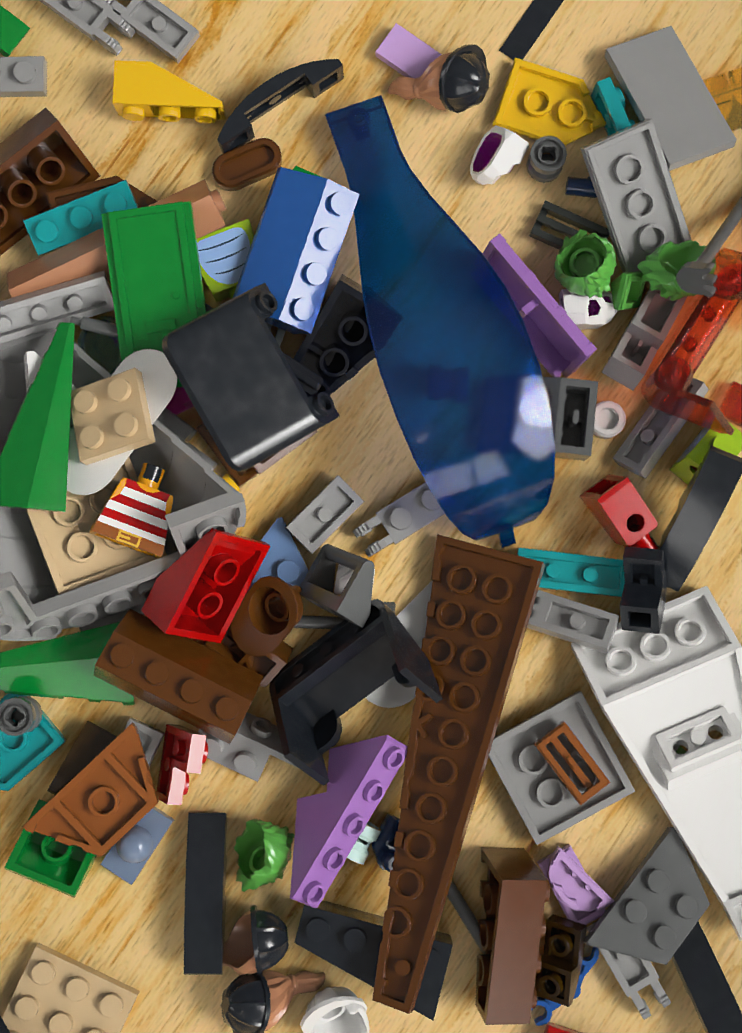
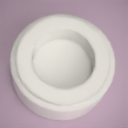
(608, 419)

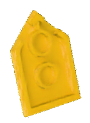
(546, 104)

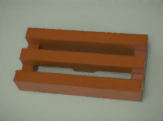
(551, 736)

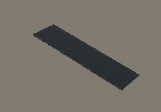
(530, 28)

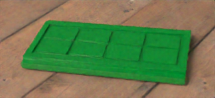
(153, 273)

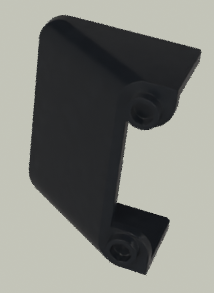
(244, 380)

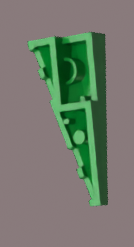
(38, 442)
(61, 668)

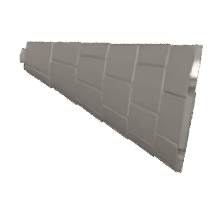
(200, 502)

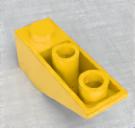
(150, 91)

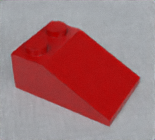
(205, 586)

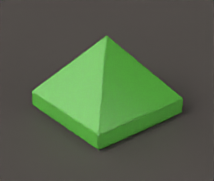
(627, 290)

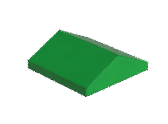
(50, 861)

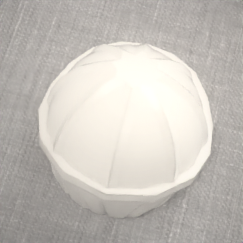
(335, 1012)

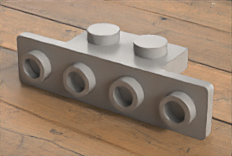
(249, 748)

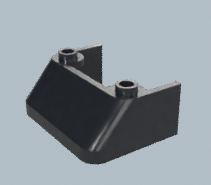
(336, 676)

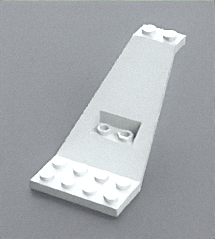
(672, 694)

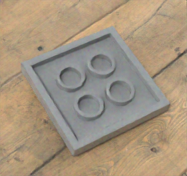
(535, 787)

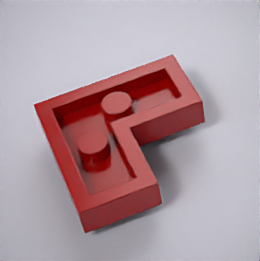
(181, 754)

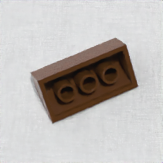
(34, 162)
(178, 676)

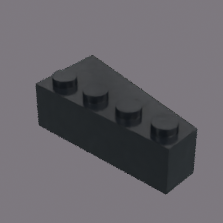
(353, 942)

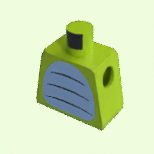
(223, 257)
(699, 447)

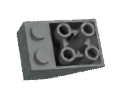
(572, 415)

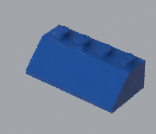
(298, 246)

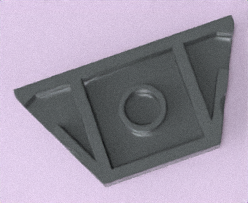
(654, 906)

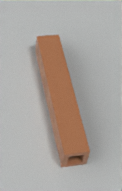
(89, 253)

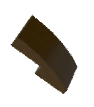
(85, 749)
(561, 960)

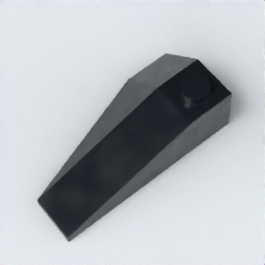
(339, 338)

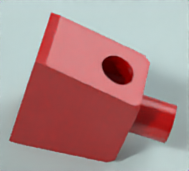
(613, 503)

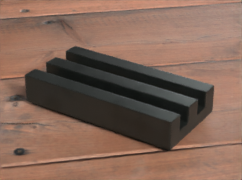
(566, 216)

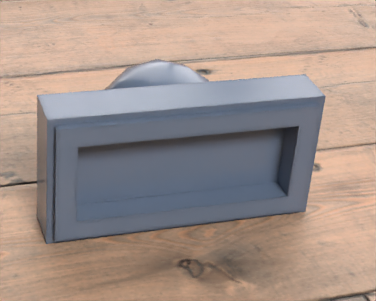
(135, 848)

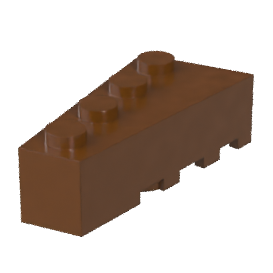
(510, 936)

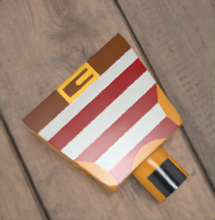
(136, 513)

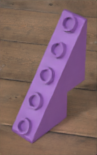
(333, 820)

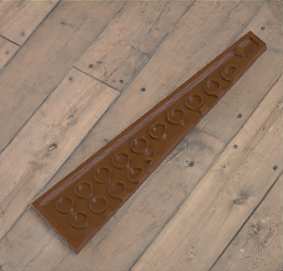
(473, 644)

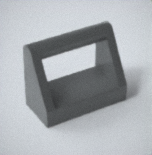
(355, 599)

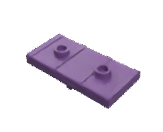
(553, 334)

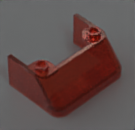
(678, 362)

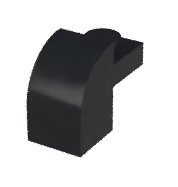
(644, 590)

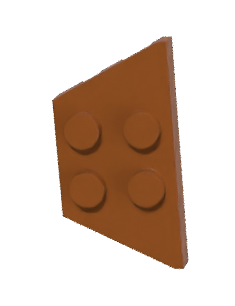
(101, 799)

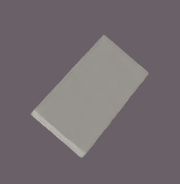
(669, 90)
(635, 192)

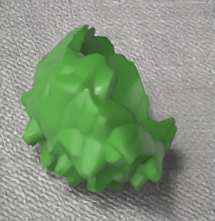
(665, 262)
(585, 264)
(262, 853)

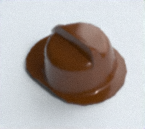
(266, 616)

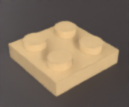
(111, 417)

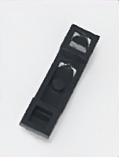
(315, 75)

